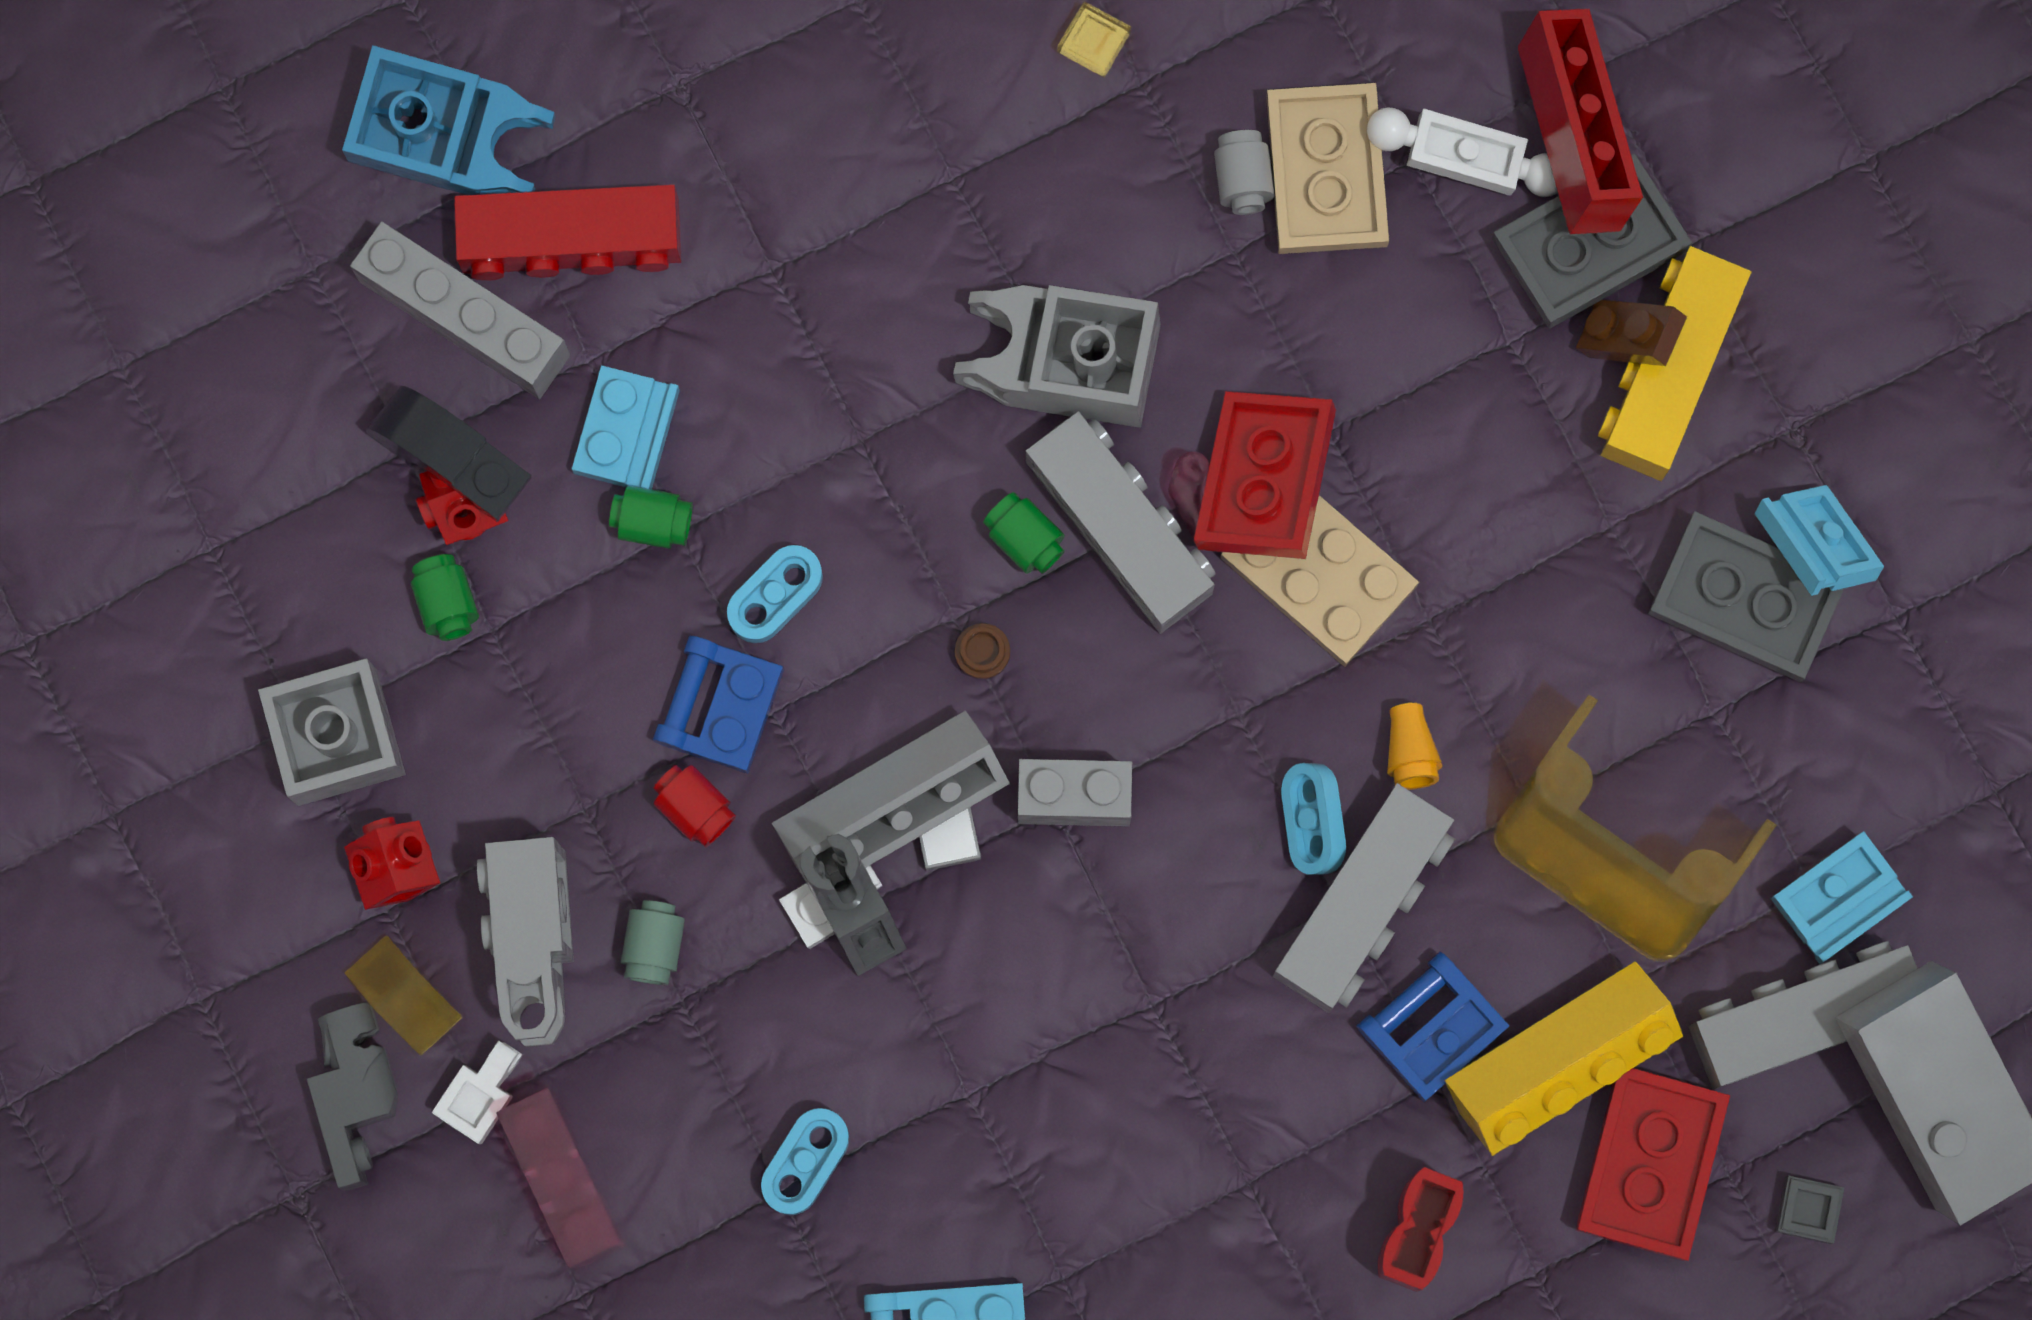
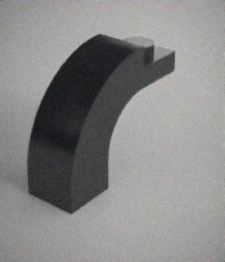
(449, 449)

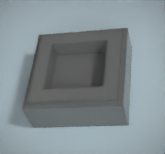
(1809, 1209)

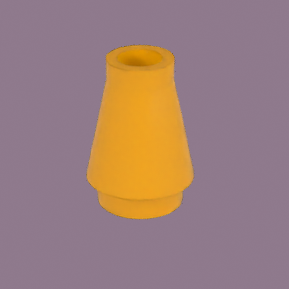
(1412, 752)

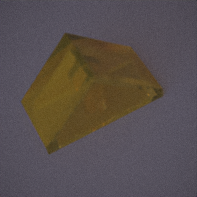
(403, 995)

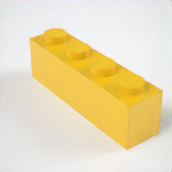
(1663, 398)
(1564, 1058)

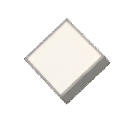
(951, 842)

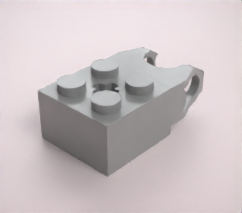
(1052, 350)
(528, 931)

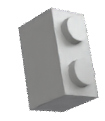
(1074, 792)

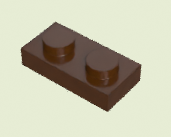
(1631, 332)

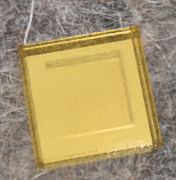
(1094, 39)

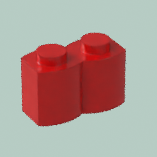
(1425, 1213)

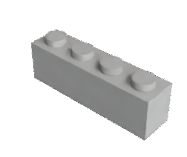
(460, 310)
(1120, 521)
(897, 796)
(1364, 898)
(1791, 1021)

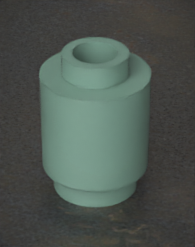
(652, 943)

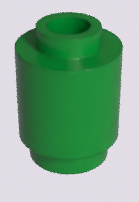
(651, 517)
(1025, 534)
(443, 597)

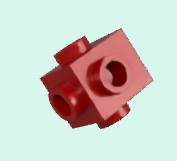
(451, 512)
(391, 863)

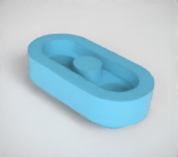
(773, 594)
(1313, 818)
(803, 1160)

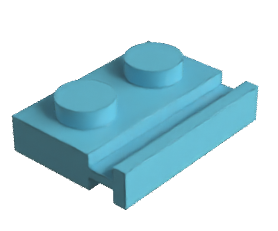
(625, 429)
(1819, 540)
(1841, 897)

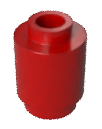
(693, 804)

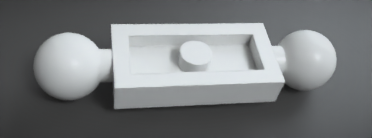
(1462, 151)

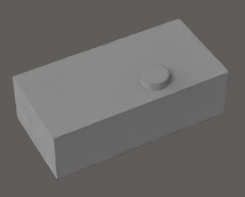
(1943, 1090)

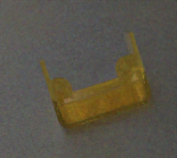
(1603, 873)

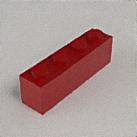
(1579, 121)
(568, 231)

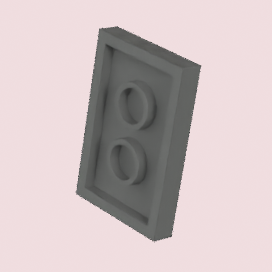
(1575, 271)
(1743, 598)

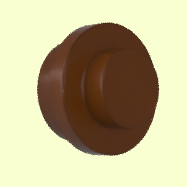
(982, 651)

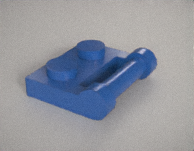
(736, 711)
(1446, 1040)

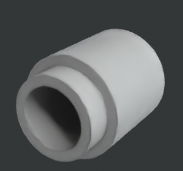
(1244, 172)

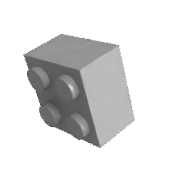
(331, 732)

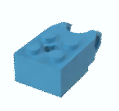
(459, 131)

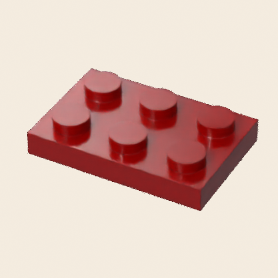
(1265, 475)
(1653, 1163)

